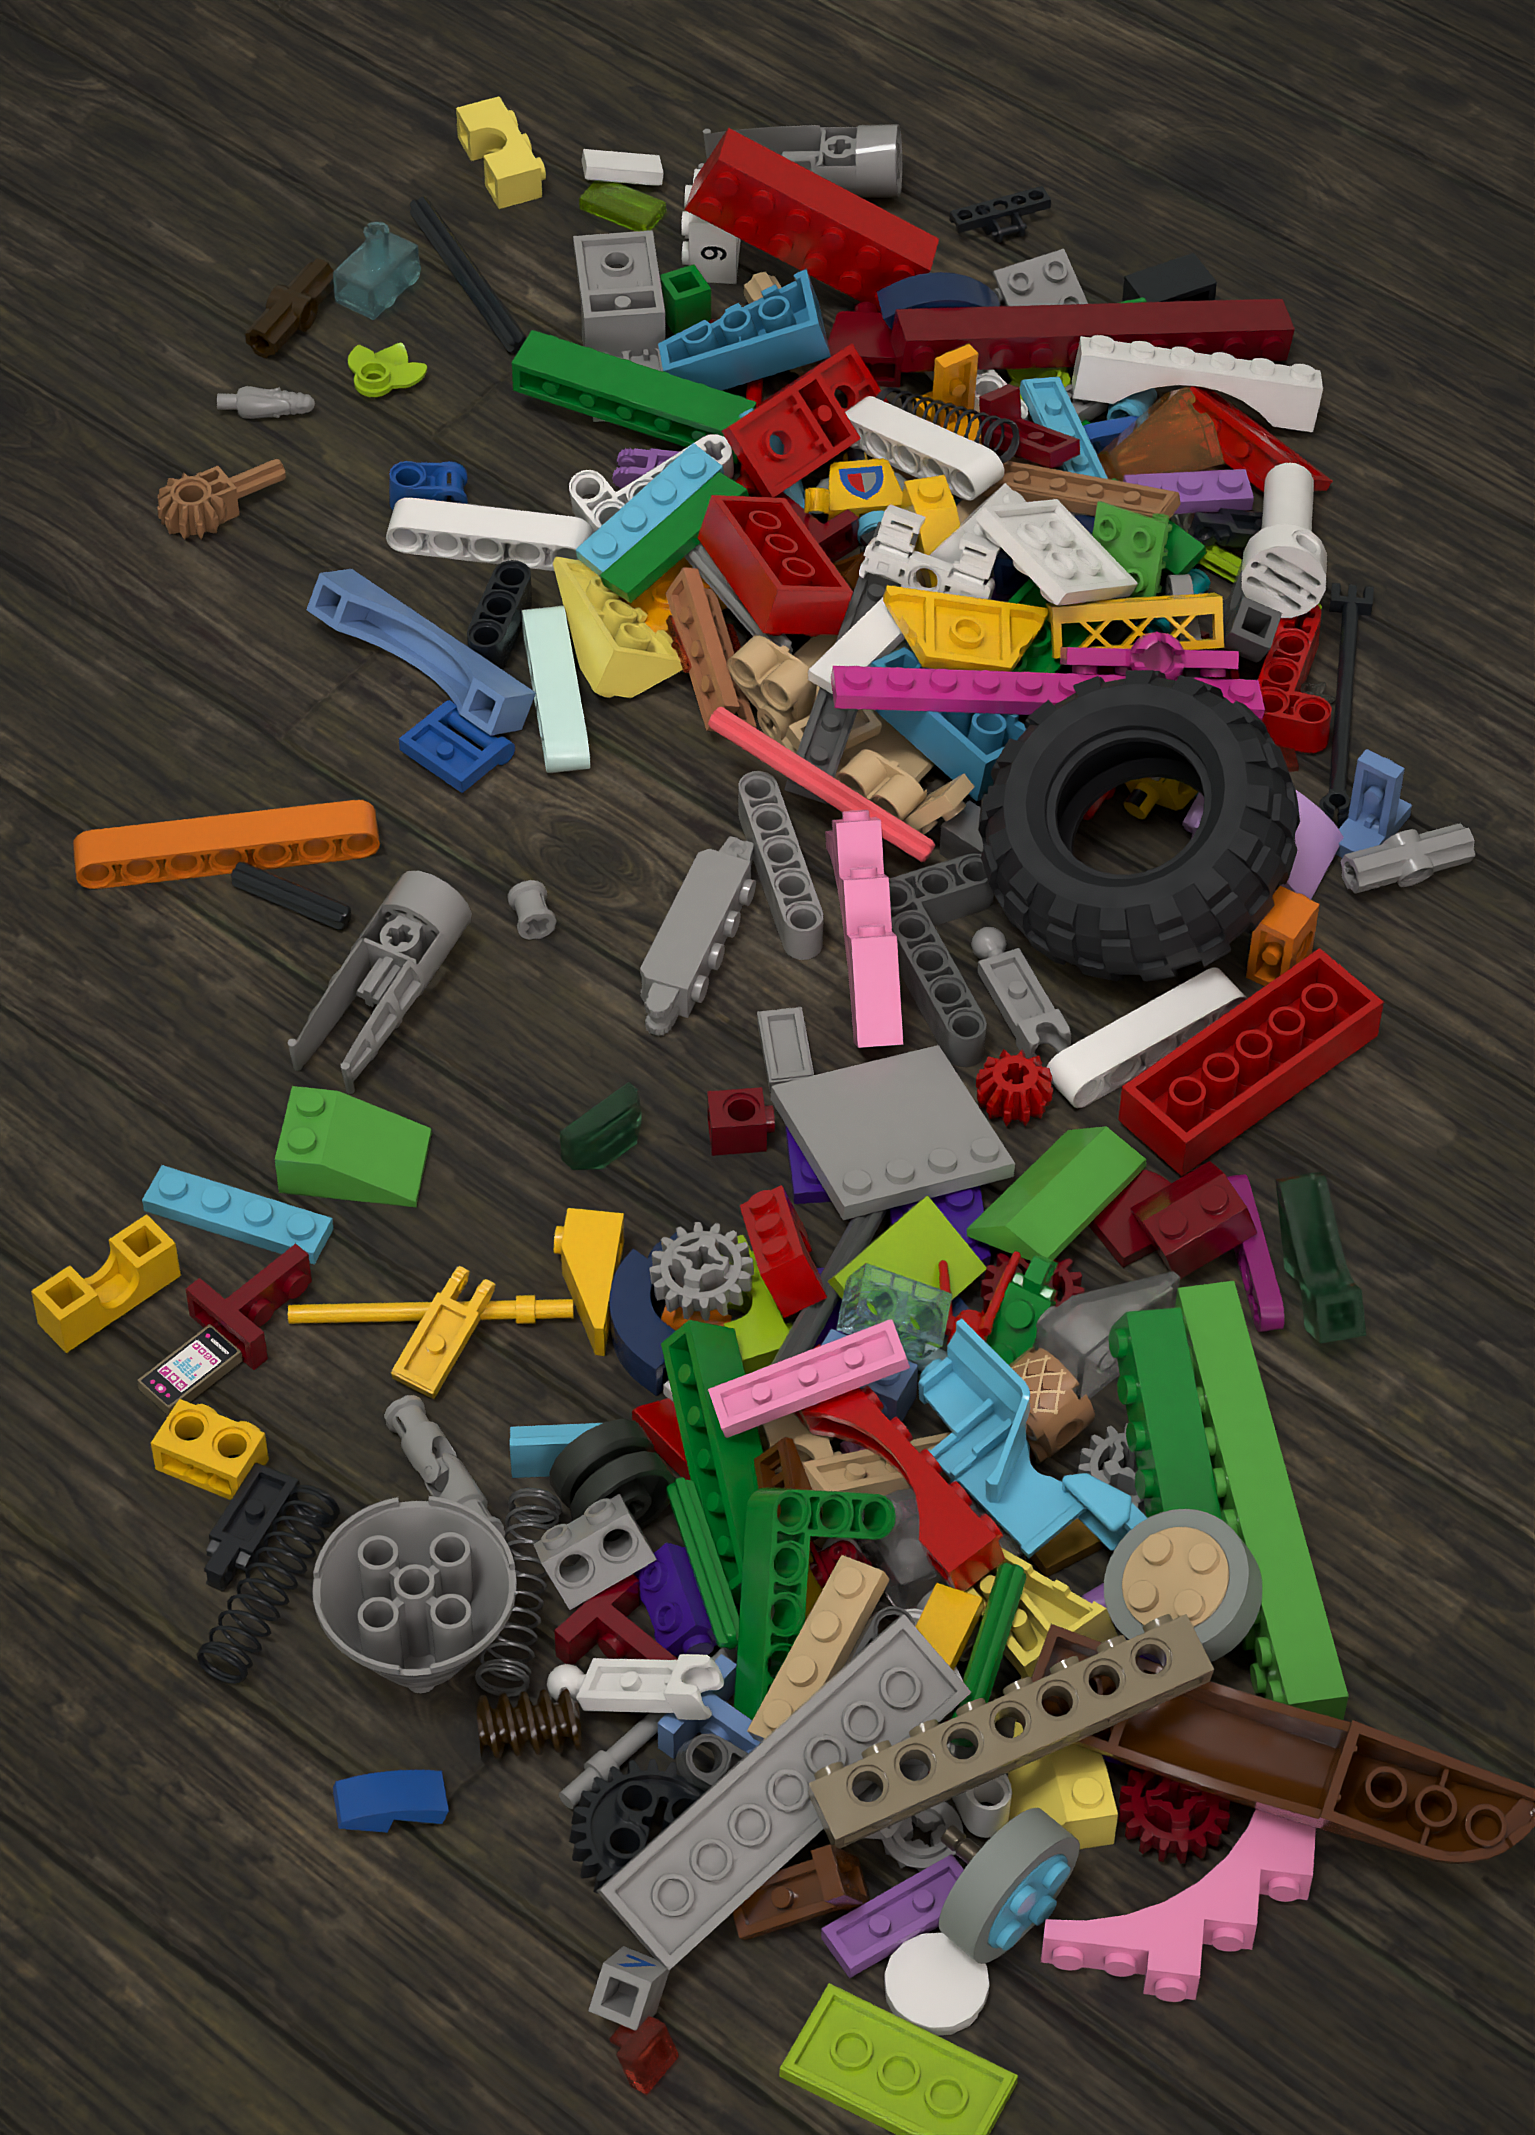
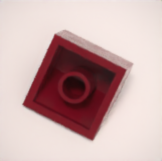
(1195, 1219)

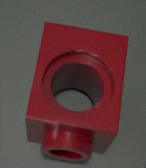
(738, 1121)

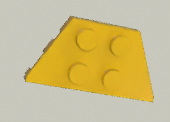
(963, 630)

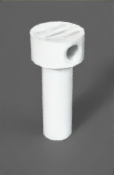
(1285, 560)

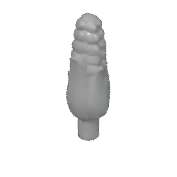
(261, 403)

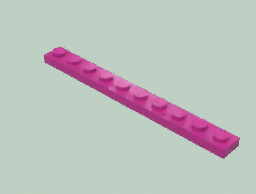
(982, 690)

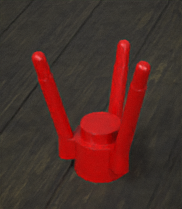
(979, 1322)

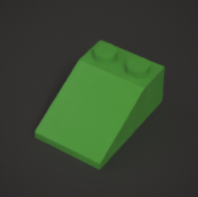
(349, 1150)

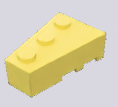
(1039, 1606)

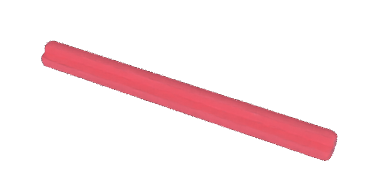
(818, 781)

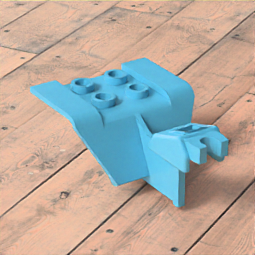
(990, 1454)

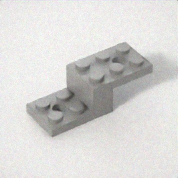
(621, 305)

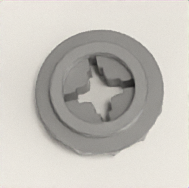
(915, 1852)

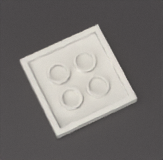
(1056, 552)

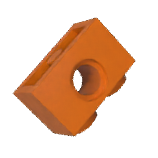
(1282, 936)

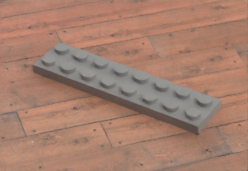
(762, 1805)

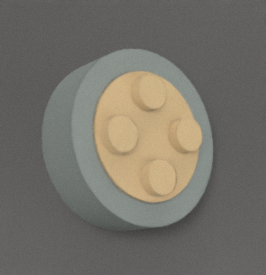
(1181, 1567)

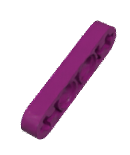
(1257, 1267)

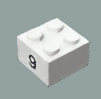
(709, 247)

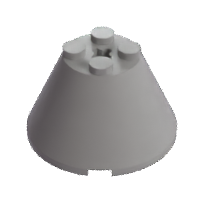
(414, 1589)

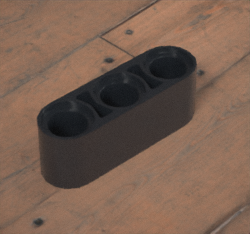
(499, 614)

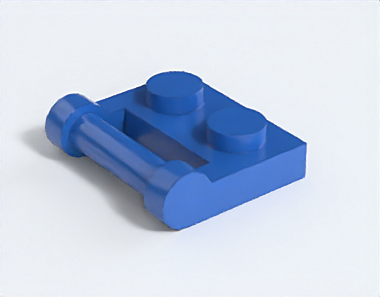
(450, 755)

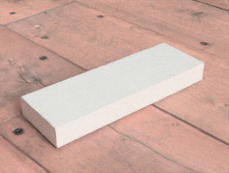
(865, 642)

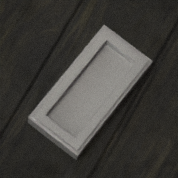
(784, 1045)

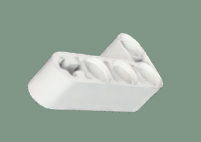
(608, 502)

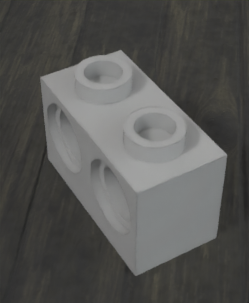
(600, 1561)

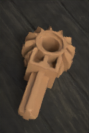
(210, 497)

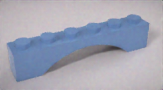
(474, 684)

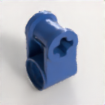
(427, 482)

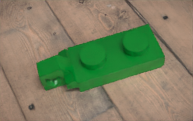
(1022, 1306)

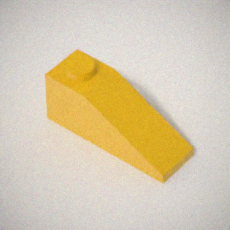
(933, 500)
(590, 1256)

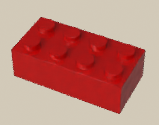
(775, 565)

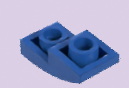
(378, 1798)

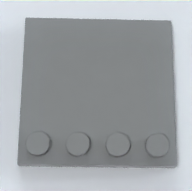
(891, 1132)

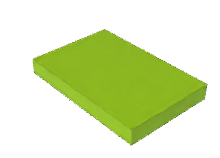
(914, 1250)

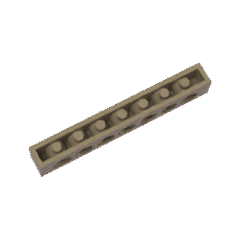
(850, 1819)

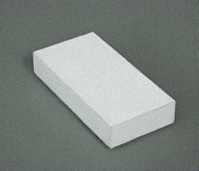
(622, 167)

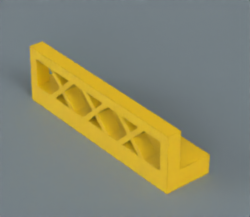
(1139, 608)

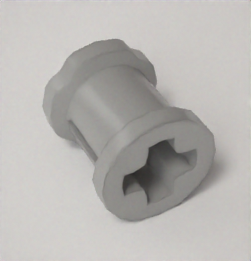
(531, 908)

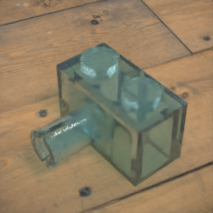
(376, 272)

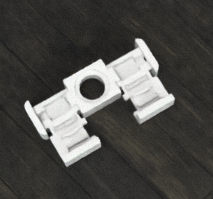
(894, 552)

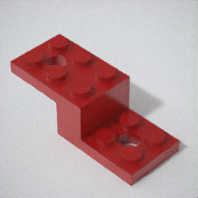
(805, 420)

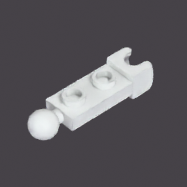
(641, 1685)

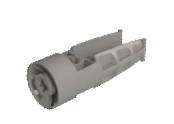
(855, 158)
(416, 933)

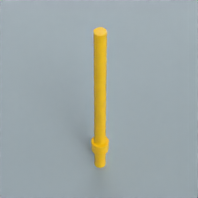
(523, 1309)

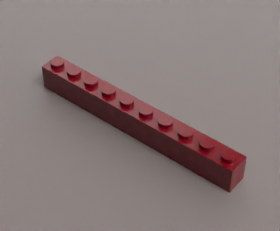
(1051, 333)

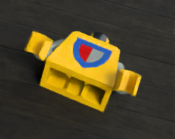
(856, 486)

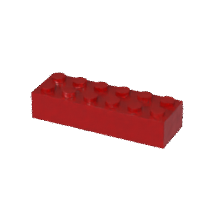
(807, 220)
(1250, 1061)

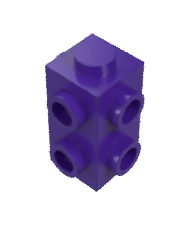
(675, 1603)

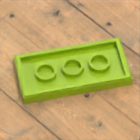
(894, 2071)

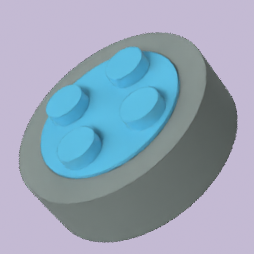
(1006, 1883)

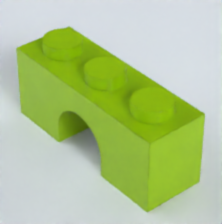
(762, 1327)

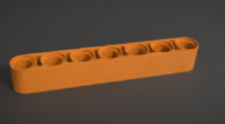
(220, 842)

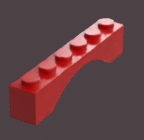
(950, 1532)

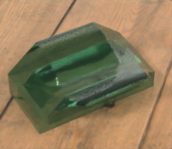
(603, 1131)

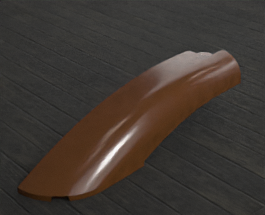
(1308, 1766)

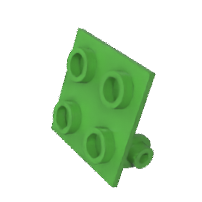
(1134, 543)

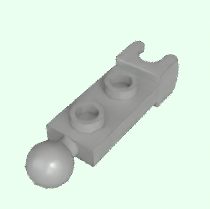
(1019, 994)

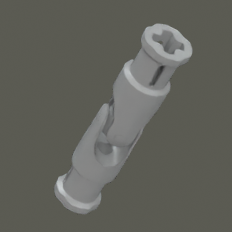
(434, 1456)

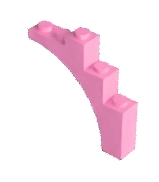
(867, 928)
(1219, 1911)

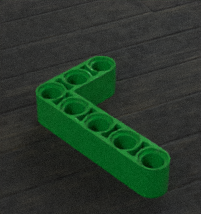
(787, 1584)

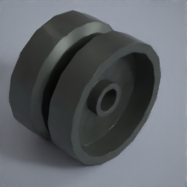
(611, 1462)

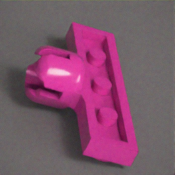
(1150, 652)

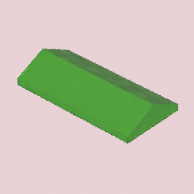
(1059, 1194)

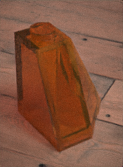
(1164, 440)

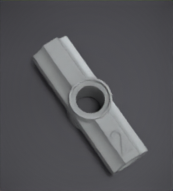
(1407, 858)

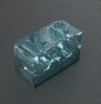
(896, 1299)

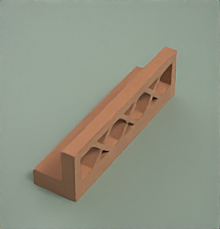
(707, 646)

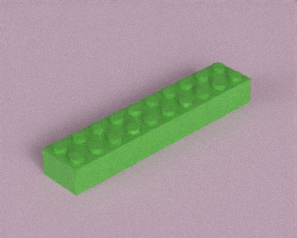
(1291, 1633)

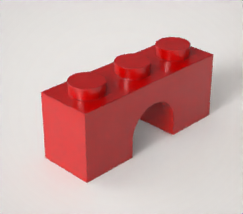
(782, 1251)

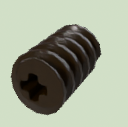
(528, 1723)

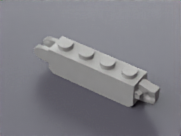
(695, 933)

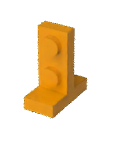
(955, 384)

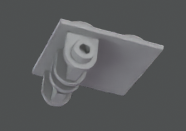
(1039, 282)

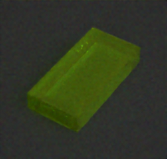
(622, 205)

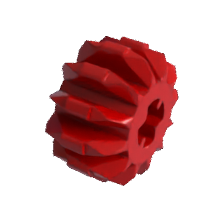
(1014, 1087)

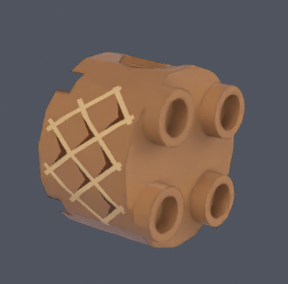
(1054, 1407)

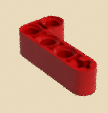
(1289, 715)

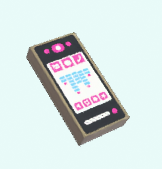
(190, 1369)

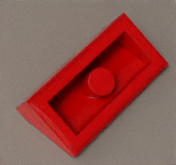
(663, 1430)

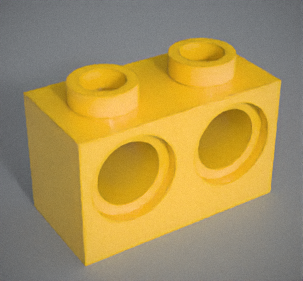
(205, 1459)

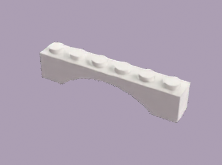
(1115, 369)

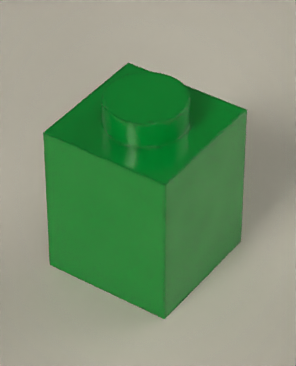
(685, 298)

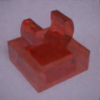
(645, 2053)

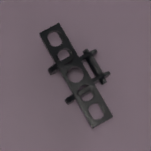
(988, 222)

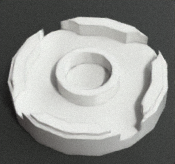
(935, 1984)

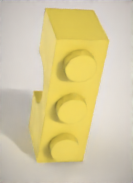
(509, 165)

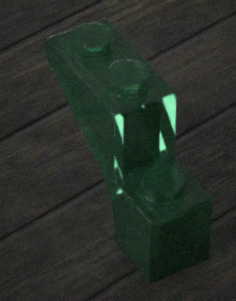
(1316, 1259)

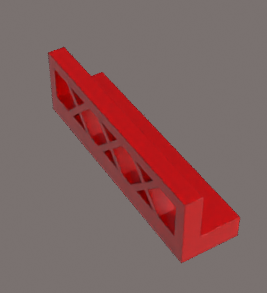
(1247, 443)

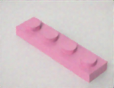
(808, 1378)

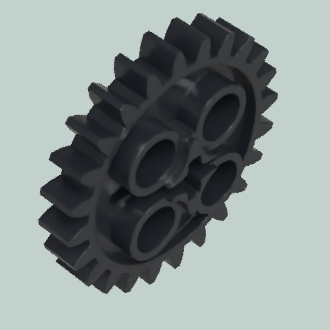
(607, 1824)

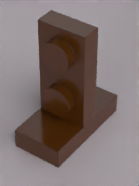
(803, 1892)

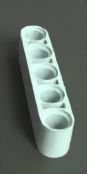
(556, 689)

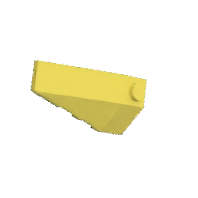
(611, 637)
(1071, 1789)

